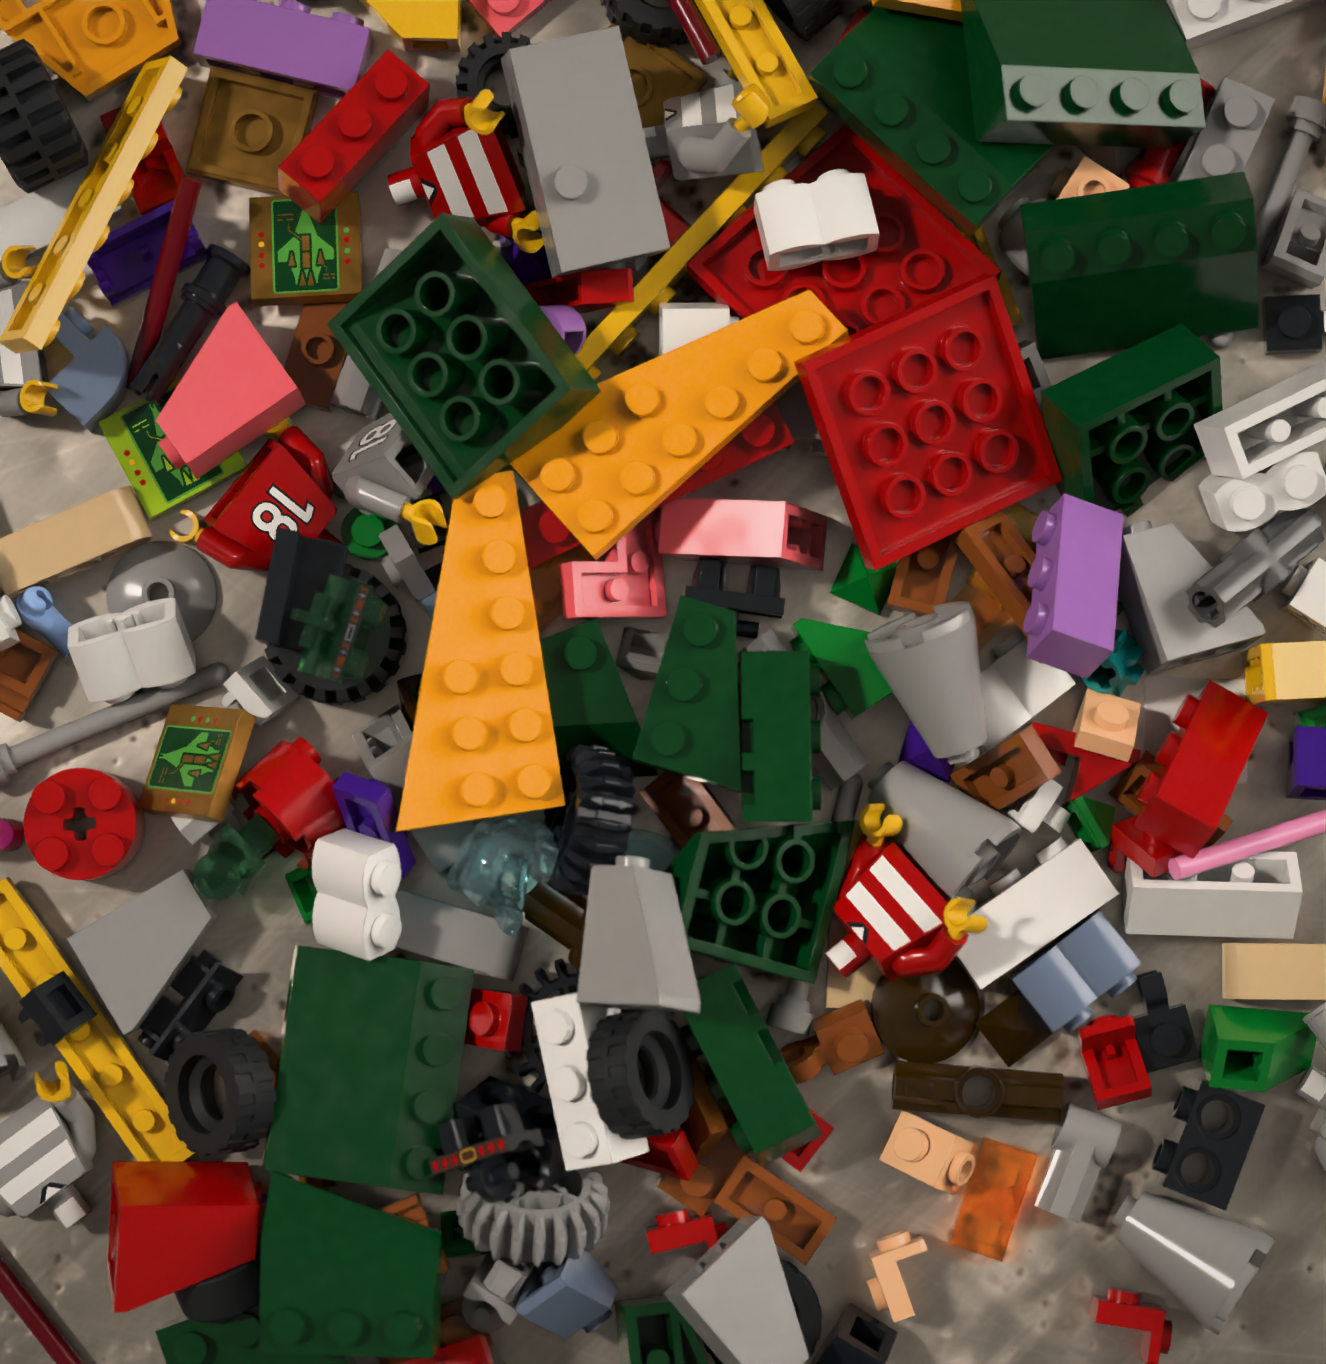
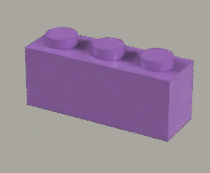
(285, 44)
(1074, 586)

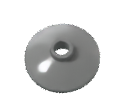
(169, 564)

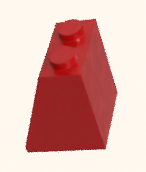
(178, 1226)

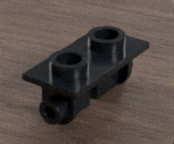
(206, 991)

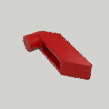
(585, 290)

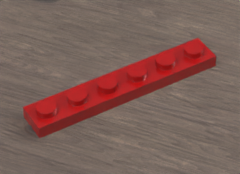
(768, 433)

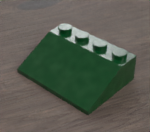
(1080, 73)
(908, 97)
(1140, 262)
(462, 354)
(367, 1068)

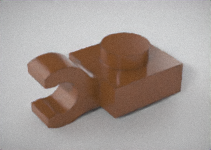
(841, 1040)

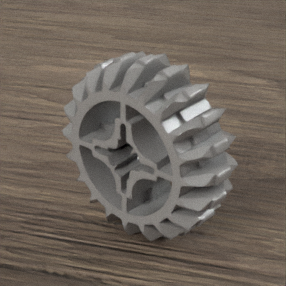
(537, 1222)

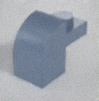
(97, 375)

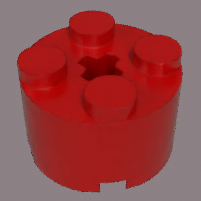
(292, 798)
(60, 802)

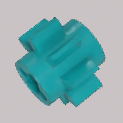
(1119, 667)

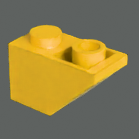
(420, 23)

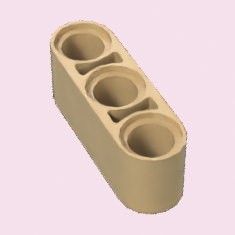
(72, 541)
(1274, 971)

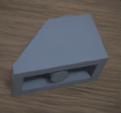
(568, 1296)

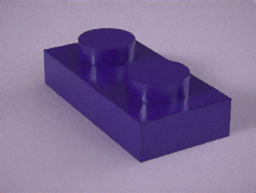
(371, 810)

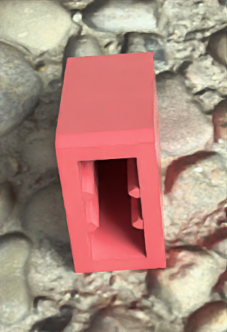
(226, 397)
(742, 532)

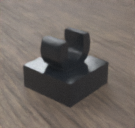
(56, 1009)

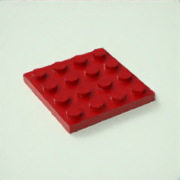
(914, 258)
(929, 421)

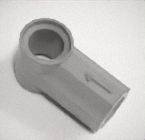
(1081, 1147)

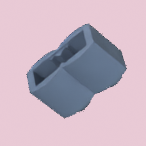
(1076, 971)

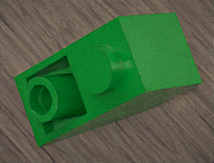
(845, 664)
(1254, 1047)

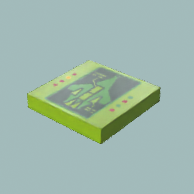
(155, 480)

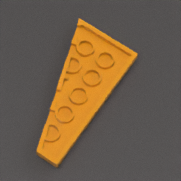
(669, 419)
(483, 699)

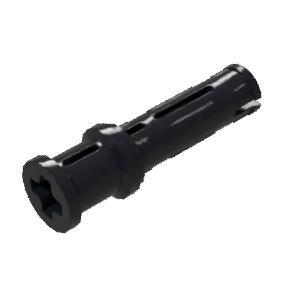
(203, 301)

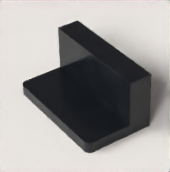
(295, 574)

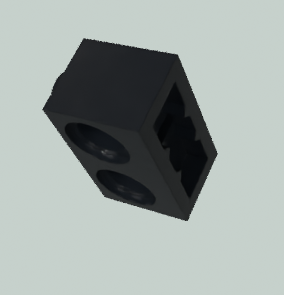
(1222, 1148)
(537, 1166)

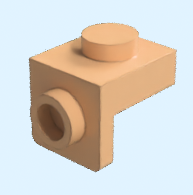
(1085, 180)
(1107, 725)
(929, 1153)
(888, 1287)

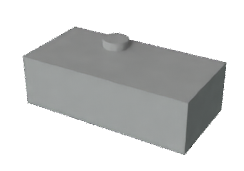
(585, 151)

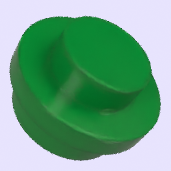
(361, 533)

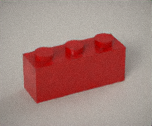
(353, 136)
(1199, 768)

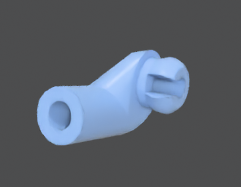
(38, 613)

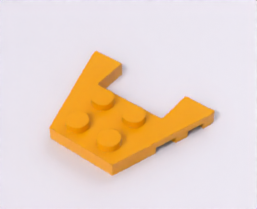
(93, 41)

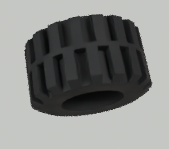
(35, 126)
(383, 647)

